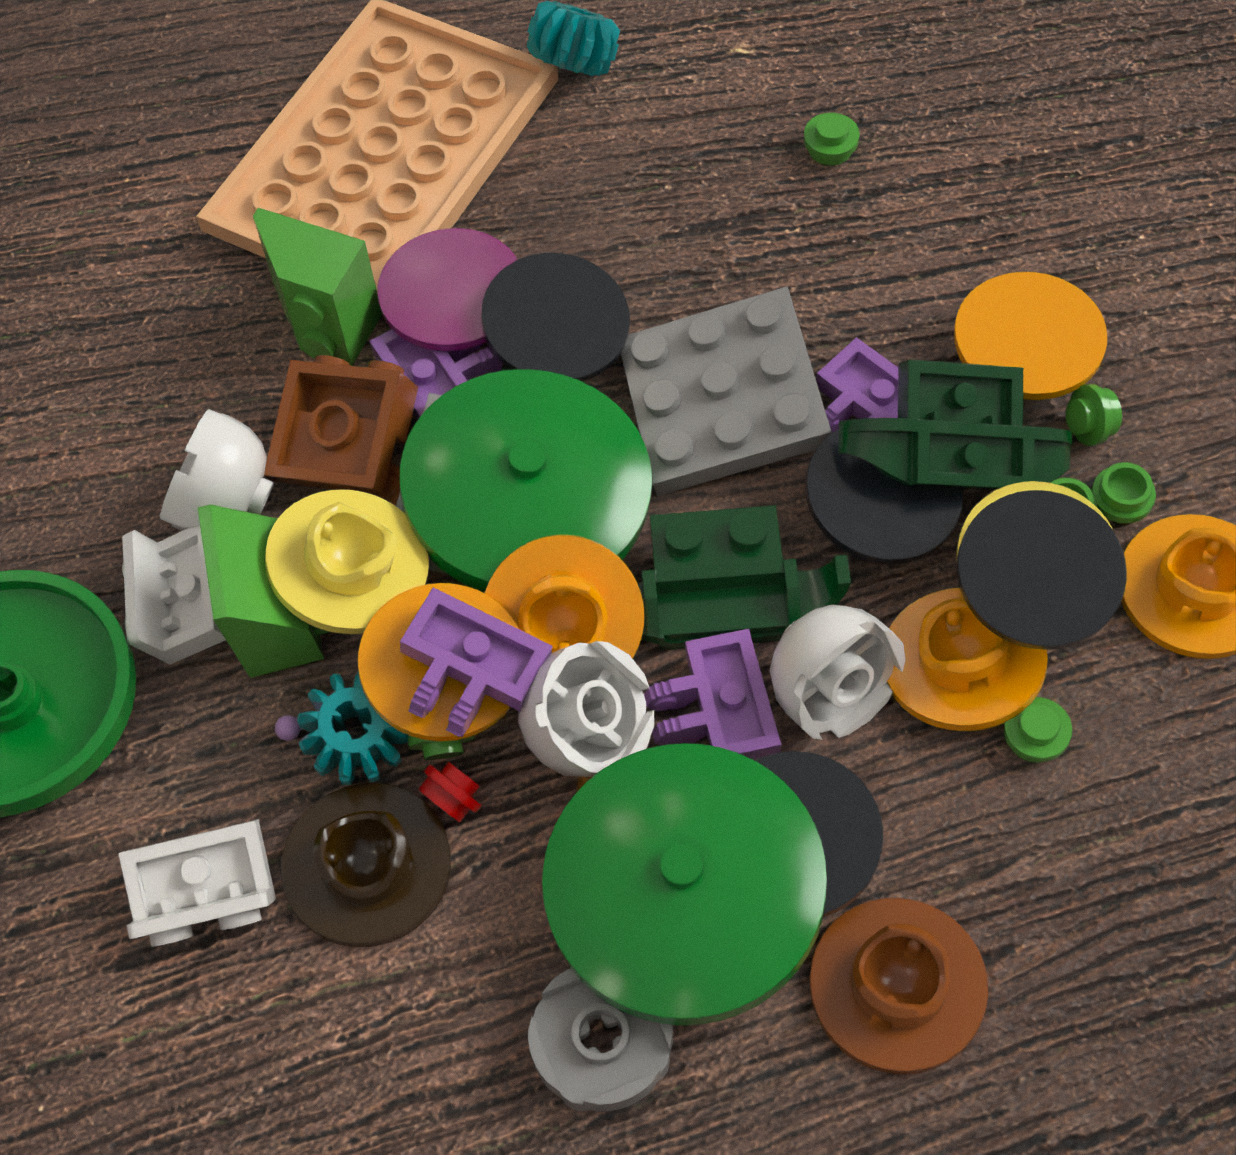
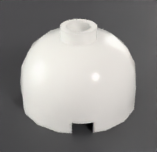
(221, 469)
(835, 669)
(586, 709)

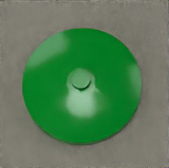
(520, 463)
(61, 687)
(685, 884)

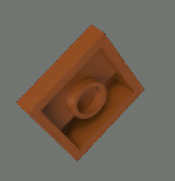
(340, 424)

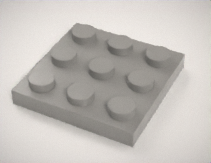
(724, 391)

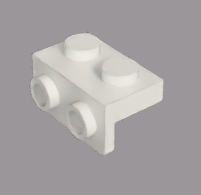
(168, 595)
(196, 881)

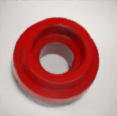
(450, 790)

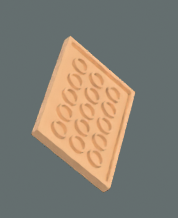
(385, 134)

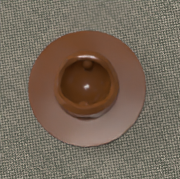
(898, 986)

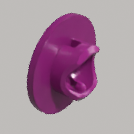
(437, 287)

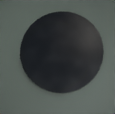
(555, 316)
(874, 513)
(1041, 569)
(843, 816)

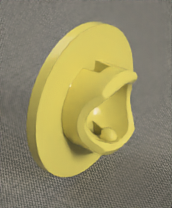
(342, 558)

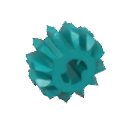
(573, 38)
(338, 746)

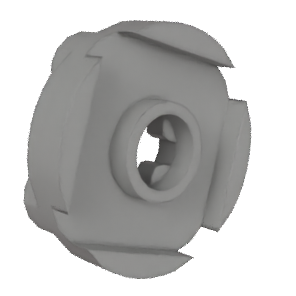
(584, 1075)

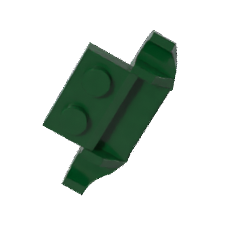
(958, 430)
(727, 576)

